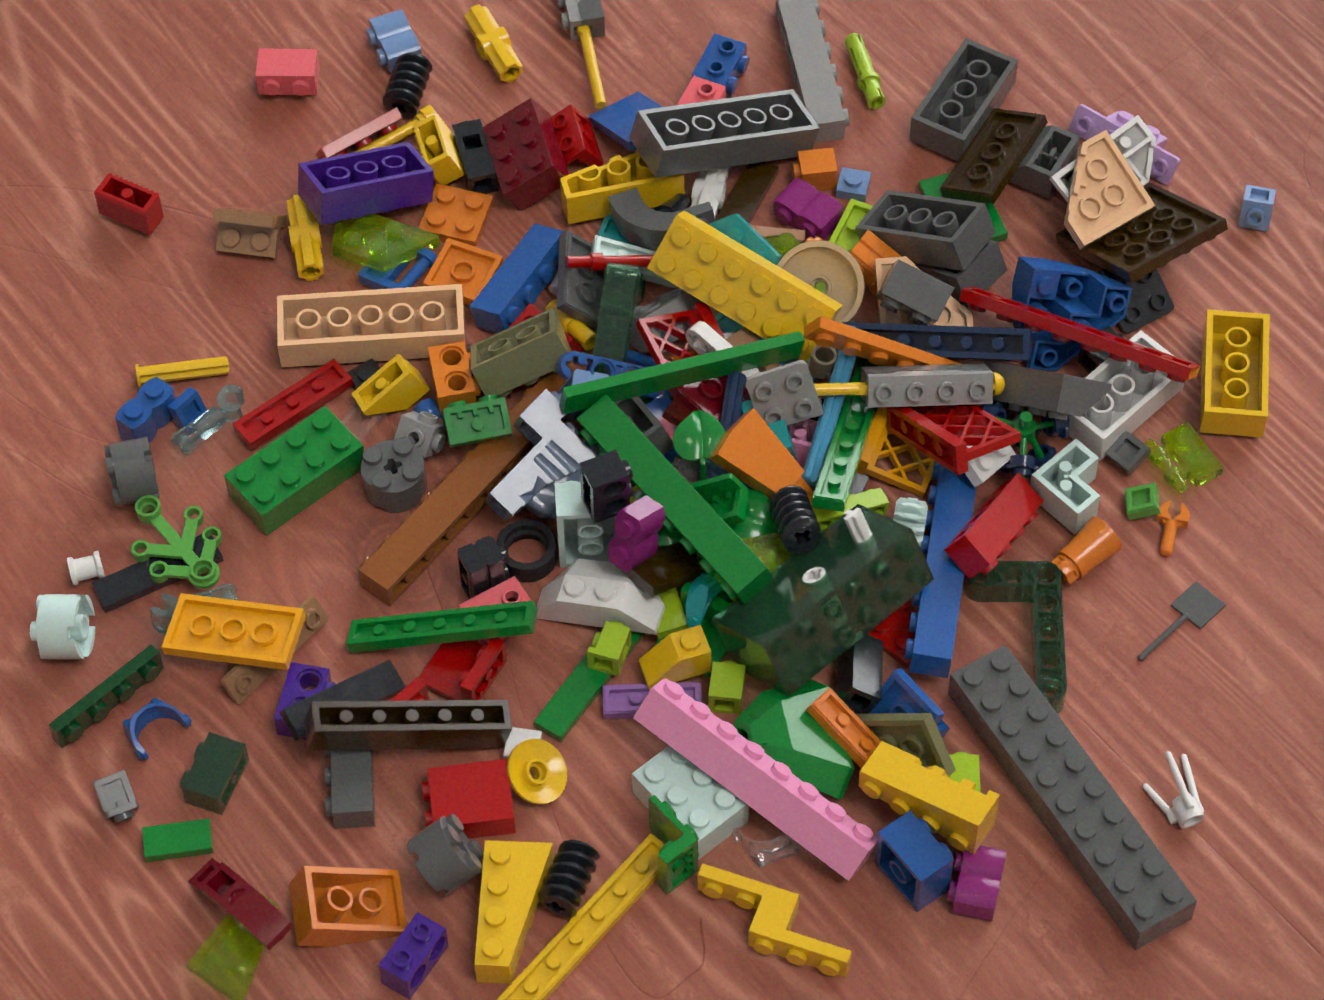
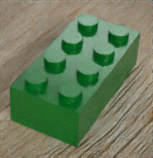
(295, 470)

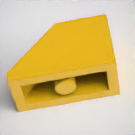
(391, 388)
(677, 657)

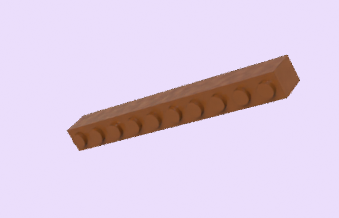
(449, 507)

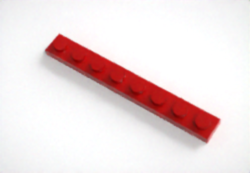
(1090, 338)

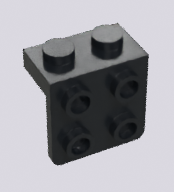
(1147, 300)

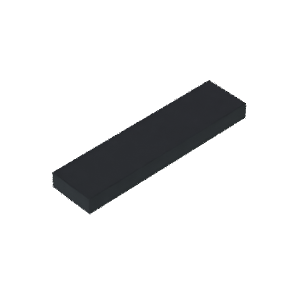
(136, 582)
(370, 685)

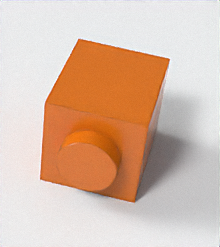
(817, 168)

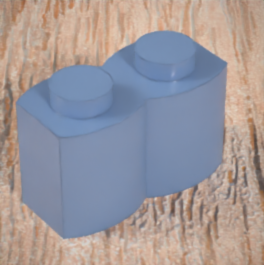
(392, 38)

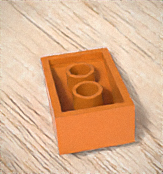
(346, 905)

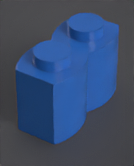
(147, 411)

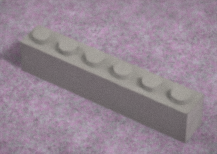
(811, 67)

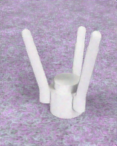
(1186, 807)

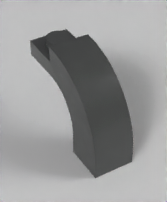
(644, 225)

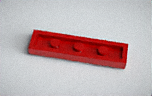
(292, 404)

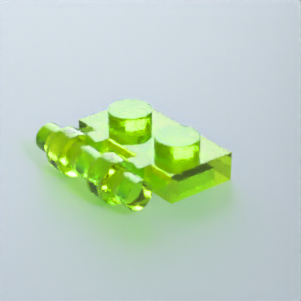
(1189, 452)

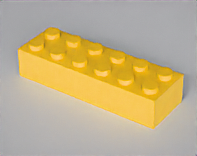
(739, 281)

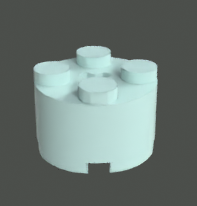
(63, 626)

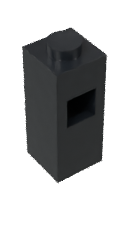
(475, 157)
(861, 675)

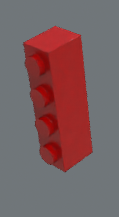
(994, 526)

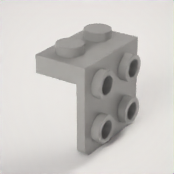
(785, 394)

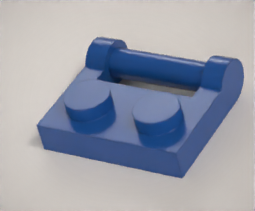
(385, 280)

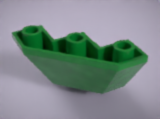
(796, 739)

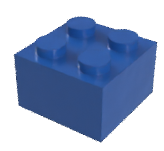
(914, 860)

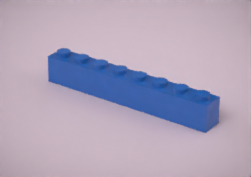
(940, 600)

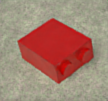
(474, 793)

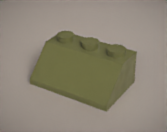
(519, 354)

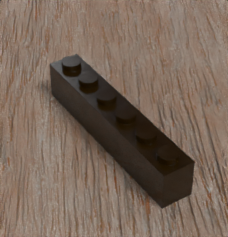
(407, 725)

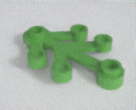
(178, 547)

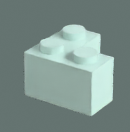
(1065, 485)

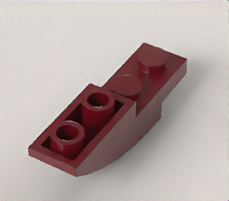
(241, 903)

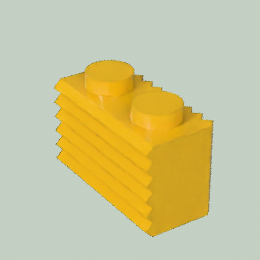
(438, 149)

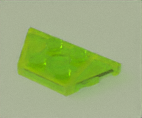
(379, 241)

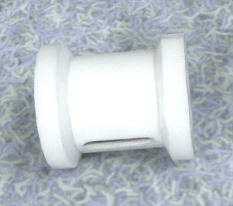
(85, 568)

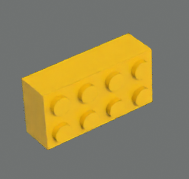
(1235, 373)

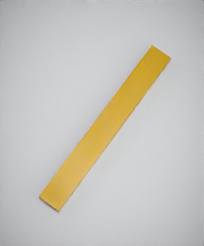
(588, 925)

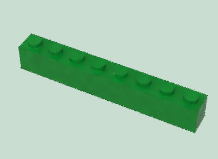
(684, 508)

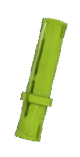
(868, 79)

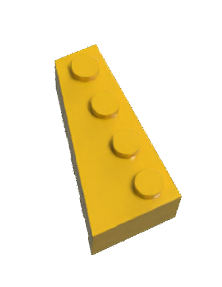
(587, 190)
(508, 905)

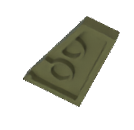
(913, 734)

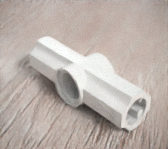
(711, 188)

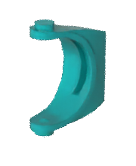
(699, 598)

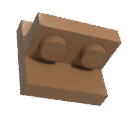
(248, 231)

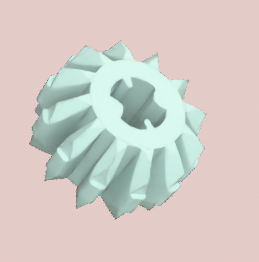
(912, 514)

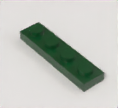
(106, 696)

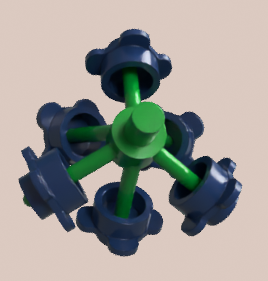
(1039, 454)

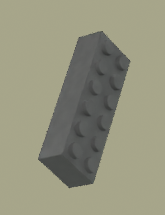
(723, 133)

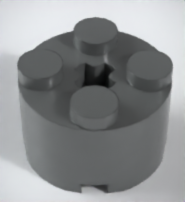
(131, 470)
(393, 475)
(446, 854)

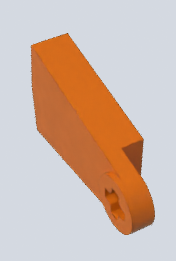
(758, 457)

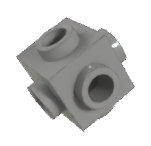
(422, 431)

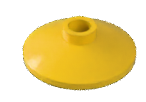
(548, 771)

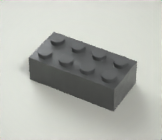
(963, 99)
(930, 228)

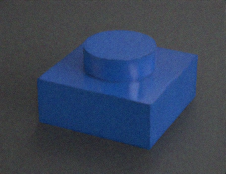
(187, 407)

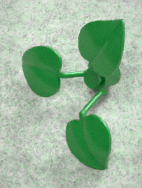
(696, 440)

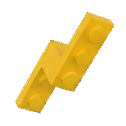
(773, 921)

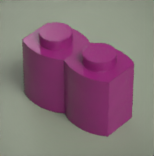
(807, 209)
(636, 533)
(978, 882)

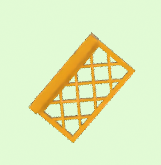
(876, 440)

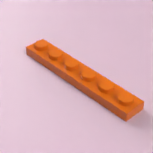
(868, 345)

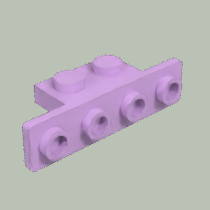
(1089, 123)

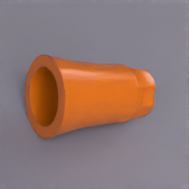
(1087, 550)

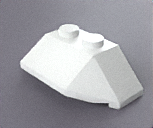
(1135, 144)
(597, 593)

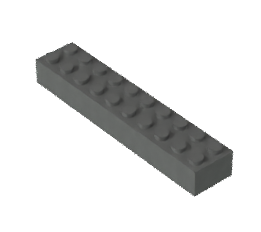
(1071, 797)

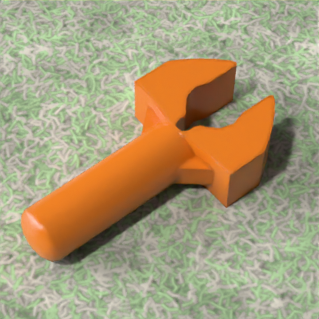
(1171, 526)

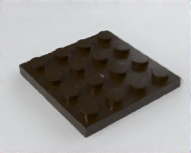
(1151, 239)

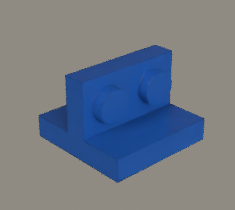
(903, 695)

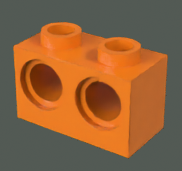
(452, 377)

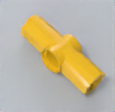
(493, 43)
(305, 239)

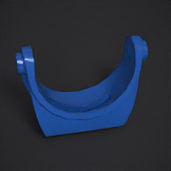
(154, 710)

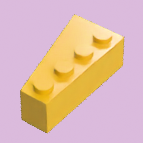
(929, 793)

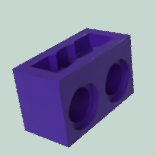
(297, 680)
(413, 955)

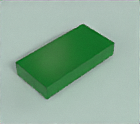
(177, 840)

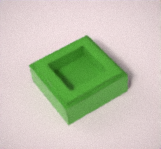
(1142, 501)

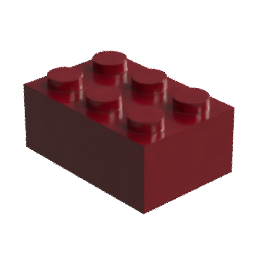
(526, 154)

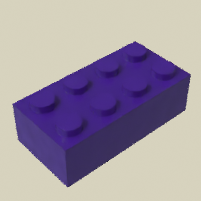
(365, 182)

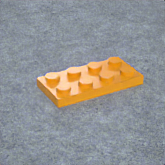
(234, 631)

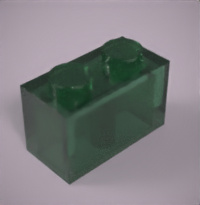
(214, 773)

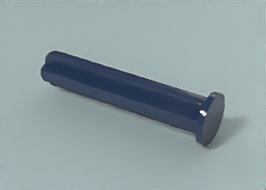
(733, 399)

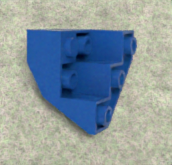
(1069, 293)

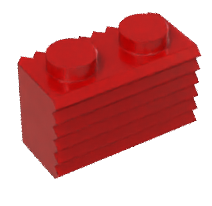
(129, 203)

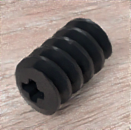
(407, 84)
(795, 519)
(568, 877)

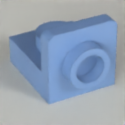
(1257, 208)

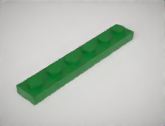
(442, 626)

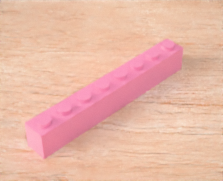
(756, 778)

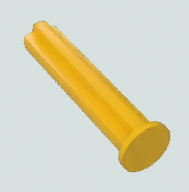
(183, 370)

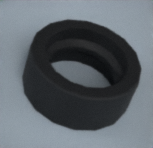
(529, 530)

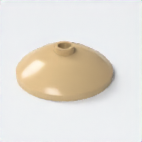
(834, 267)

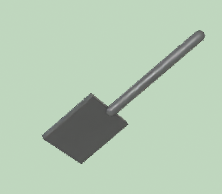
(1195, 605)

